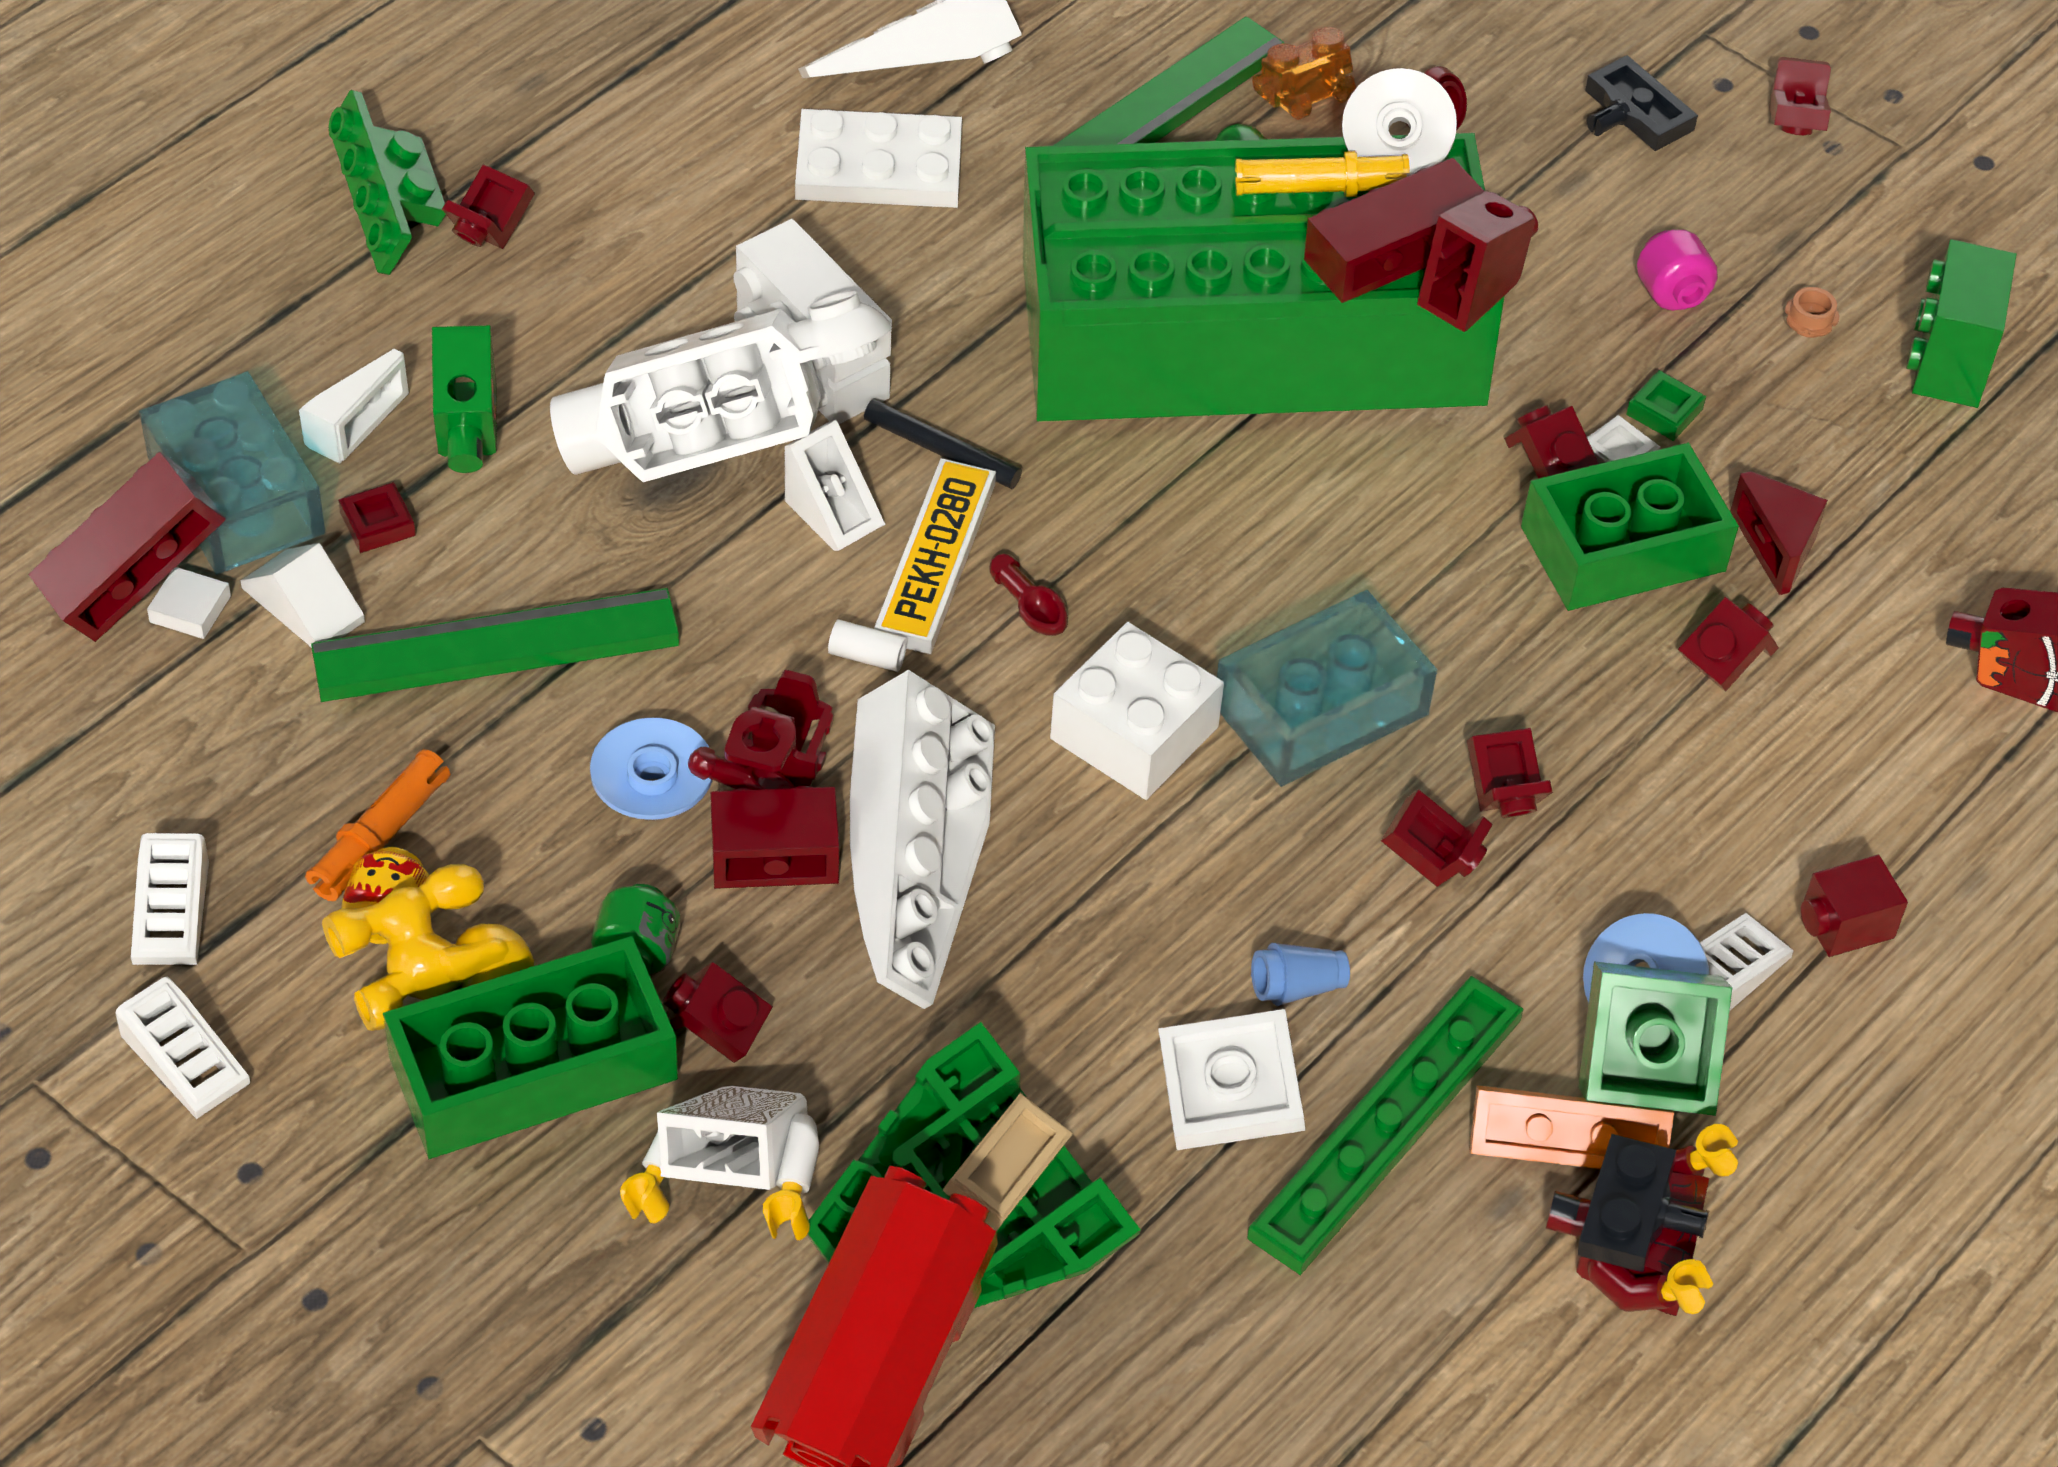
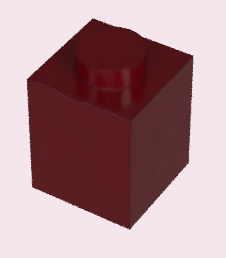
(1853, 906)

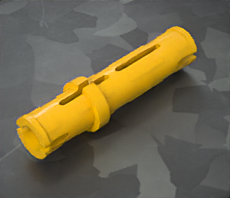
(1319, 174)

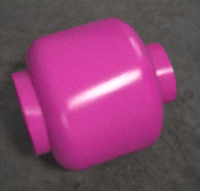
(1675, 267)

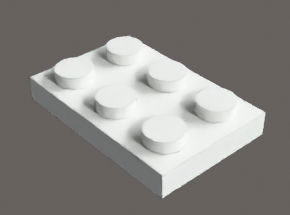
(878, 158)

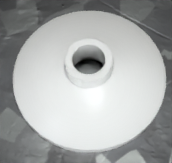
(1403, 97)

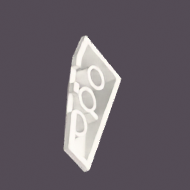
(935, 34)

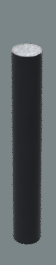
(940, 442)

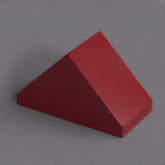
(1777, 525)

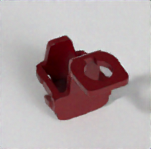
(776, 739)

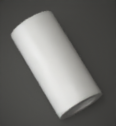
(867, 645)

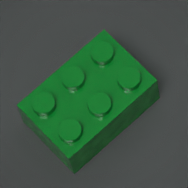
(1628, 526)

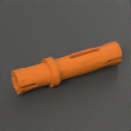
(378, 823)

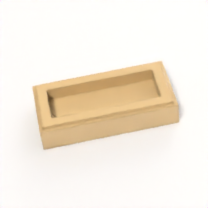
(1009, 1159)

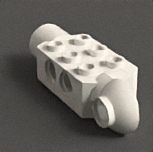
(712, 391)

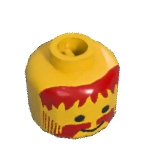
(380, 874)

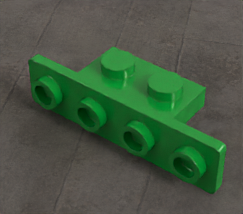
(386, 178)

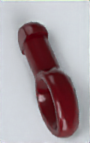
(1037, 605)
(706, 764)

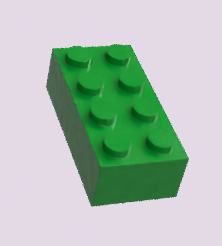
(531, 1046)

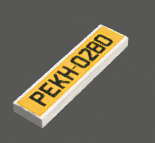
(936, 553)

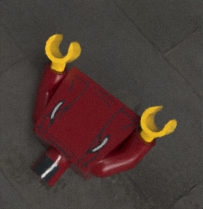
(1670, 1272)

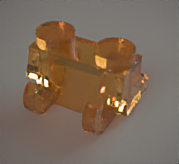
(1307, 73)

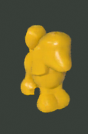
(417, 958)

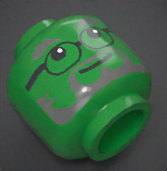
(646, 916)

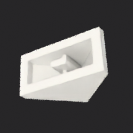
(829, 487)
(305, 594)

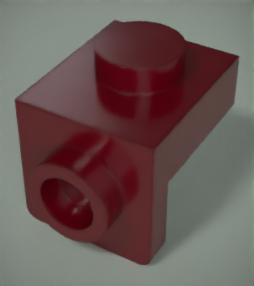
(1800, 96)
(489, 208)
(1553, 441)
(1729, 642)
(1507, 772)
(1435, 840)
(717, 1010)

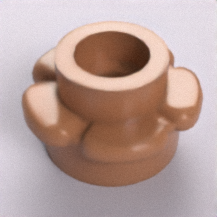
(1812, 312)

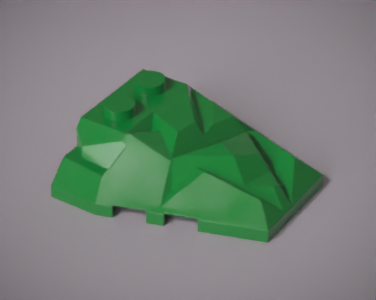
(958, 1096)

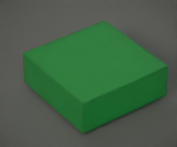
(1666, 405)

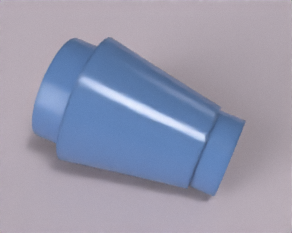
(1297, 972)

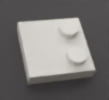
(1231, 1079)

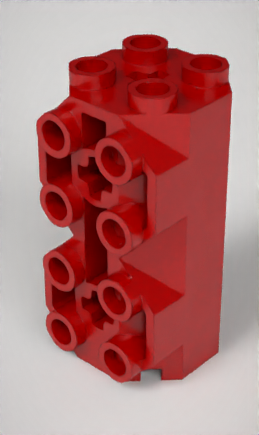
(879, 1326)

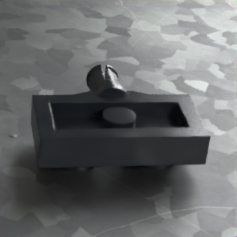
(1638, 102)
(1634, 1205)

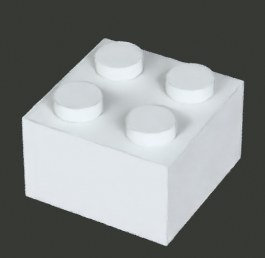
(1136, 710)

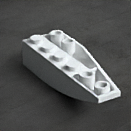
(916, 826)

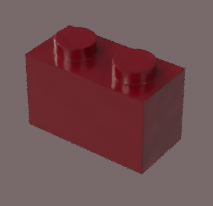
(774, 837)

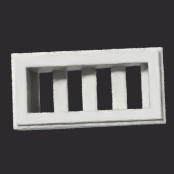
(354, 407)
(169, 860)
(1747, 976)
(157, 1015)

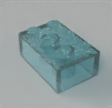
(243, 465)
(1325, 687)

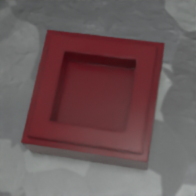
(377, 517)

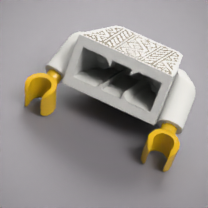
(732, 1140)

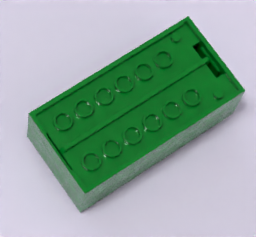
(1198, 302)

